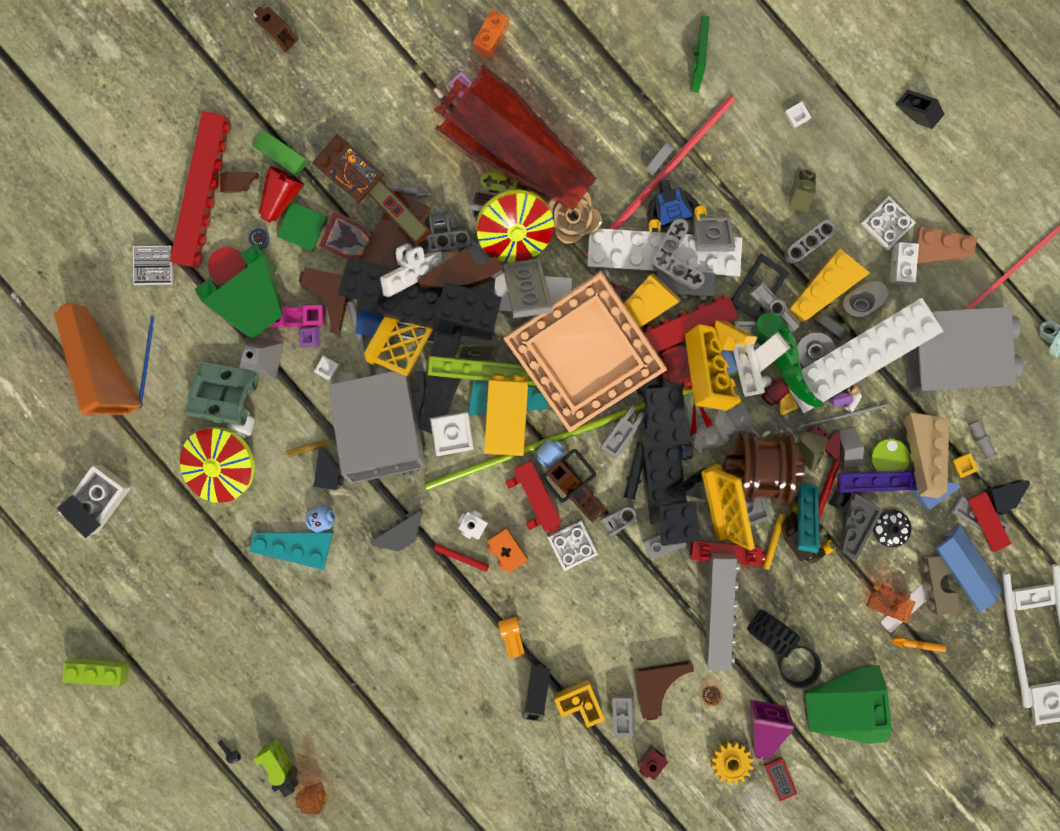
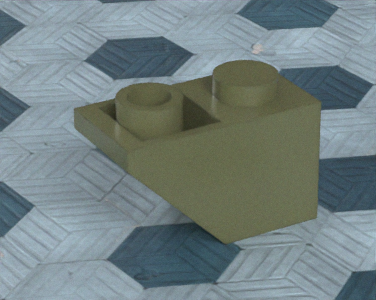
(803, 190)

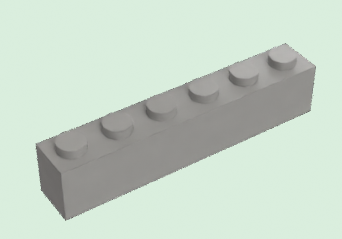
(721, 611)

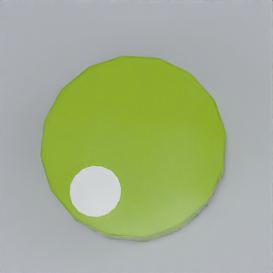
(890, 456)

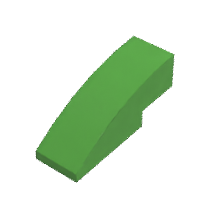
(280, 153)

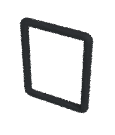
(580, 486)

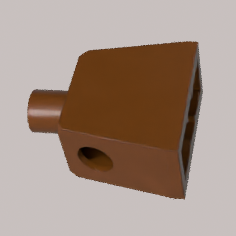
(273, 25)

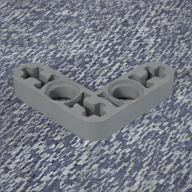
(671, 262)

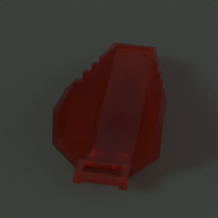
(509, 138)

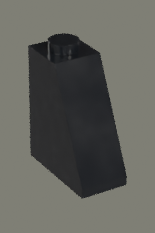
(536, 693)

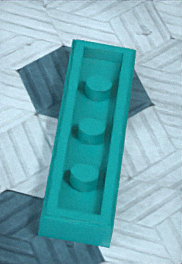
(808, 518)

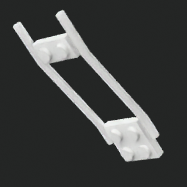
(1045, 697)

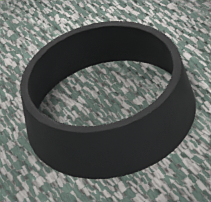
(812, 679)

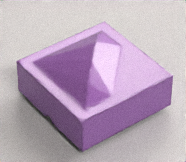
(309, 337)
(841, 399)

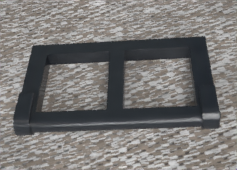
(762, 258)

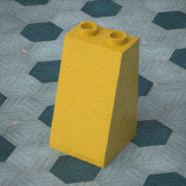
(506, 415)

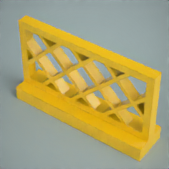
(382, 338)
(720, 504)

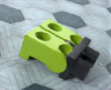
(278, 767)

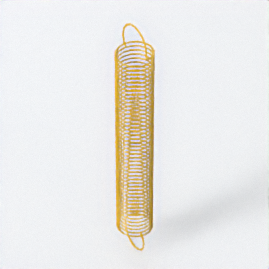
(304, 447)

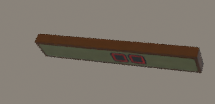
(399, 212)

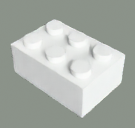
(101, 493)

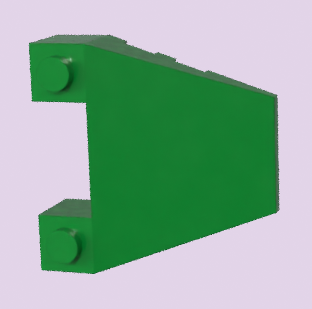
(249, 298)

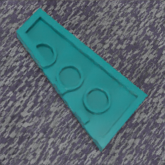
(479, 398)
(300, 548)

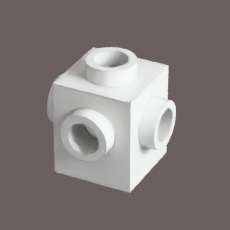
(469, 531)

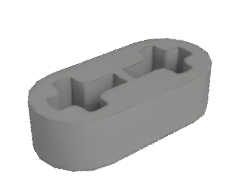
(660, 158)

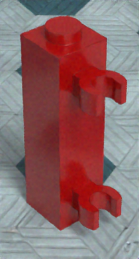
(538, 497)
(701, 551)

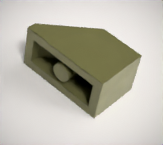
(811, 449)

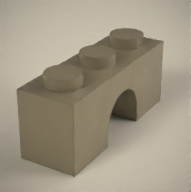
(939, 601)

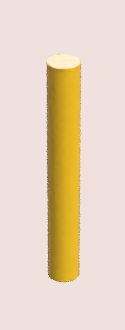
(773, 542)

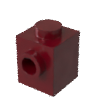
(652, 763)

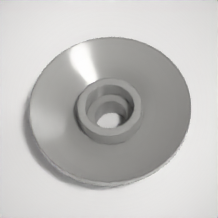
(821, 340)

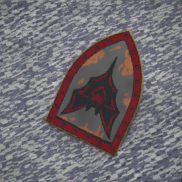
(344, 237)

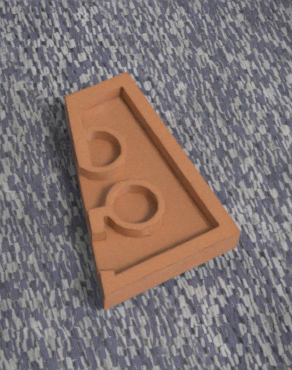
(943, 245)

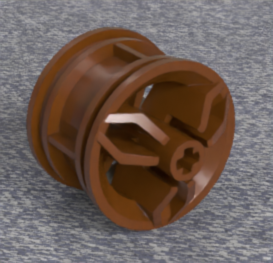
(766, 466)

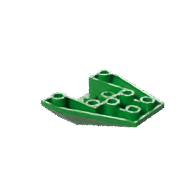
(851, 707)

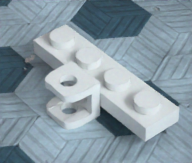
(412, 268)

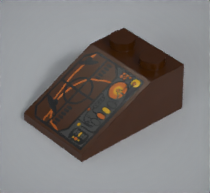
(347, 168)

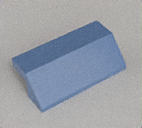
(969, 568)

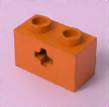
(491, 34)
(505, 539)

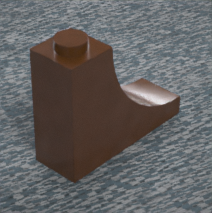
(326, 287)
(653, 683)

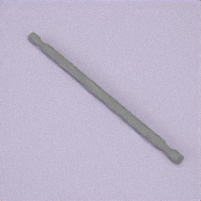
(843, 415)

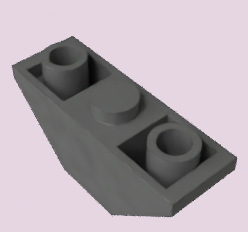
(400, 534)

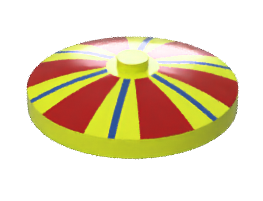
(514, 226)
(217, 464)

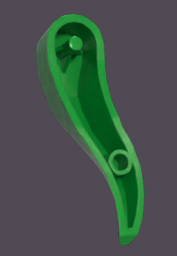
(788, 363)

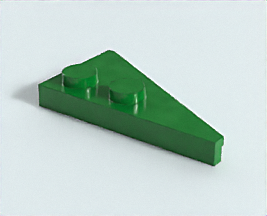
(700, 53)

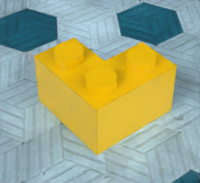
(580, 698)

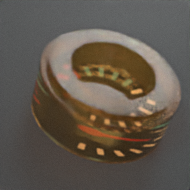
(711, 695)

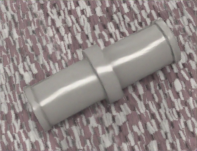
(982, 439)

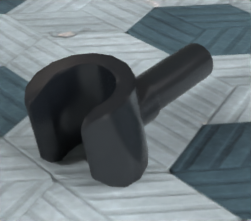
(230, 757)

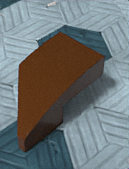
(236, 181)

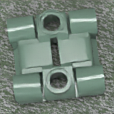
(208, 388)

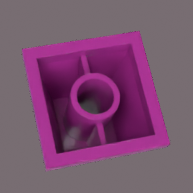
(769, 727)

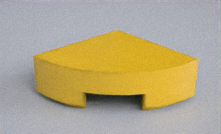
(787, 404)

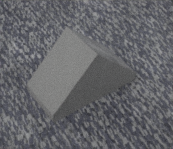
(851, 448)

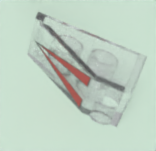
(707, 426)

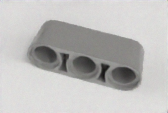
(818, 238)

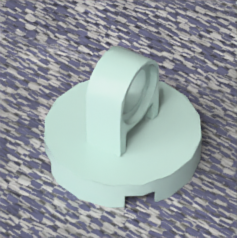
(1053, 338)

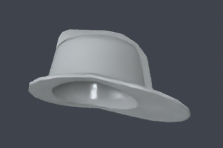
(865, 299)

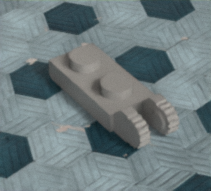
(622, 433)

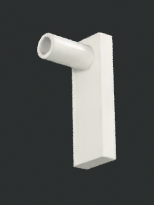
(749, 371)

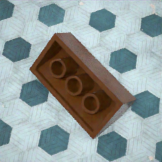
(390, 236)

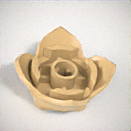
(571, 231)

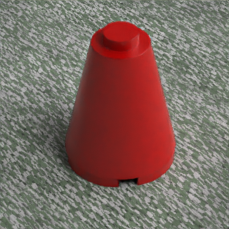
(278, 193)

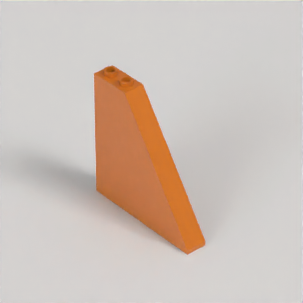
(94, 371)

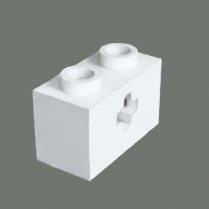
(904, 263)

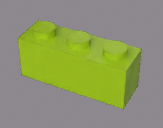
(95, 672)

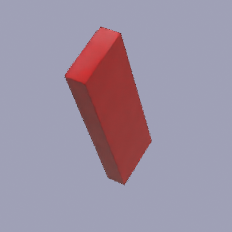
(988, 521)

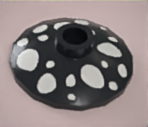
(884, 525)

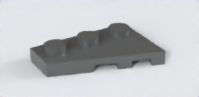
(858, 525)

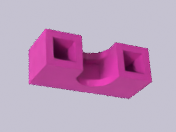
(301, 317)

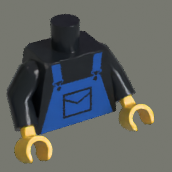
(672, 205)

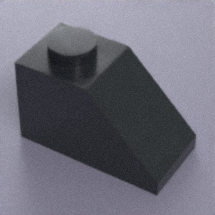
(921, 108)
(328, 471)
(693, 486)
(1007, 495)

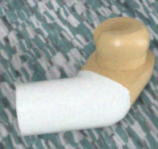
(856, 394)

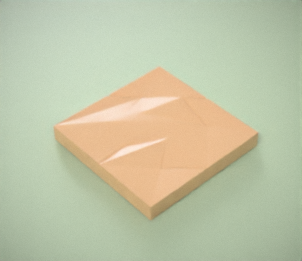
(585, 352)

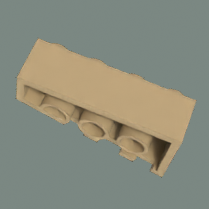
(929, 452)

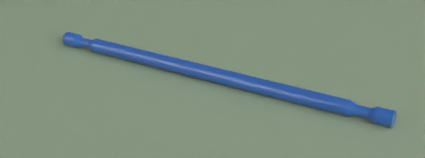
(146, 360)

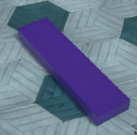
(875, 481)

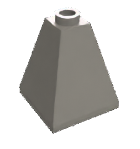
(261, 356)

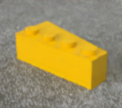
(828, 283)
(650, 300)
(709, 370)

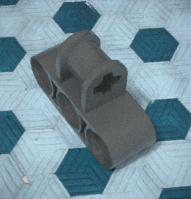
(440, 226)

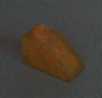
(311, 799)

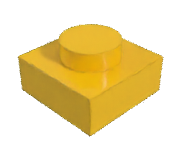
(964, 465)

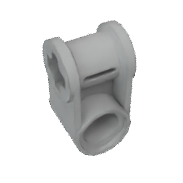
(617, 520)

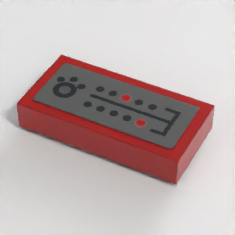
(780, 779)

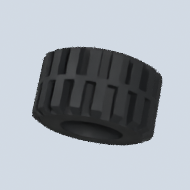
(773, 633)

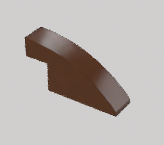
(462, 271)

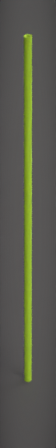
(535, 446)

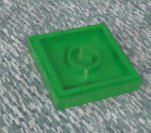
(302, 226)

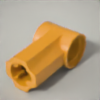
(511, 633)

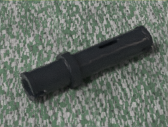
(635, 473)

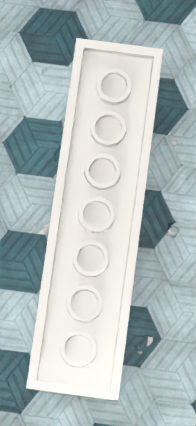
(637, 248)
(869, 352)

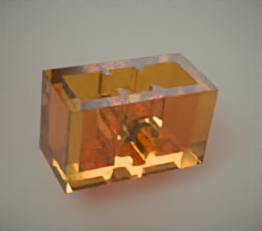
(899, 610)

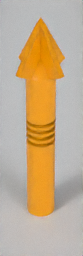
(901, 642)

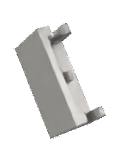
(624, 715)

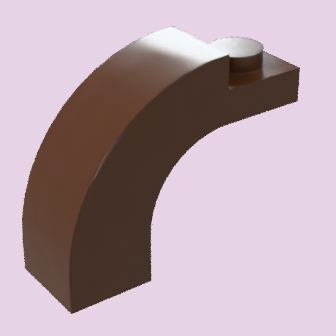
(583, 498)

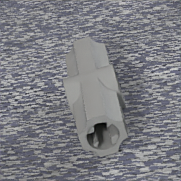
(766, 299)

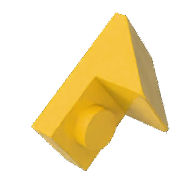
(731, 334)

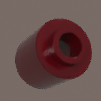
(775, 392)

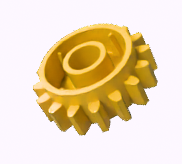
(726, 754)

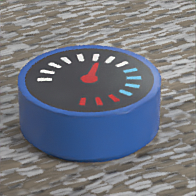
(259, 237)

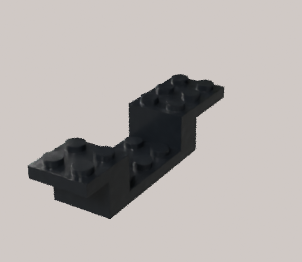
(419, 304)
(664, 468)

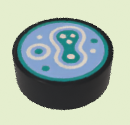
(687, 451)

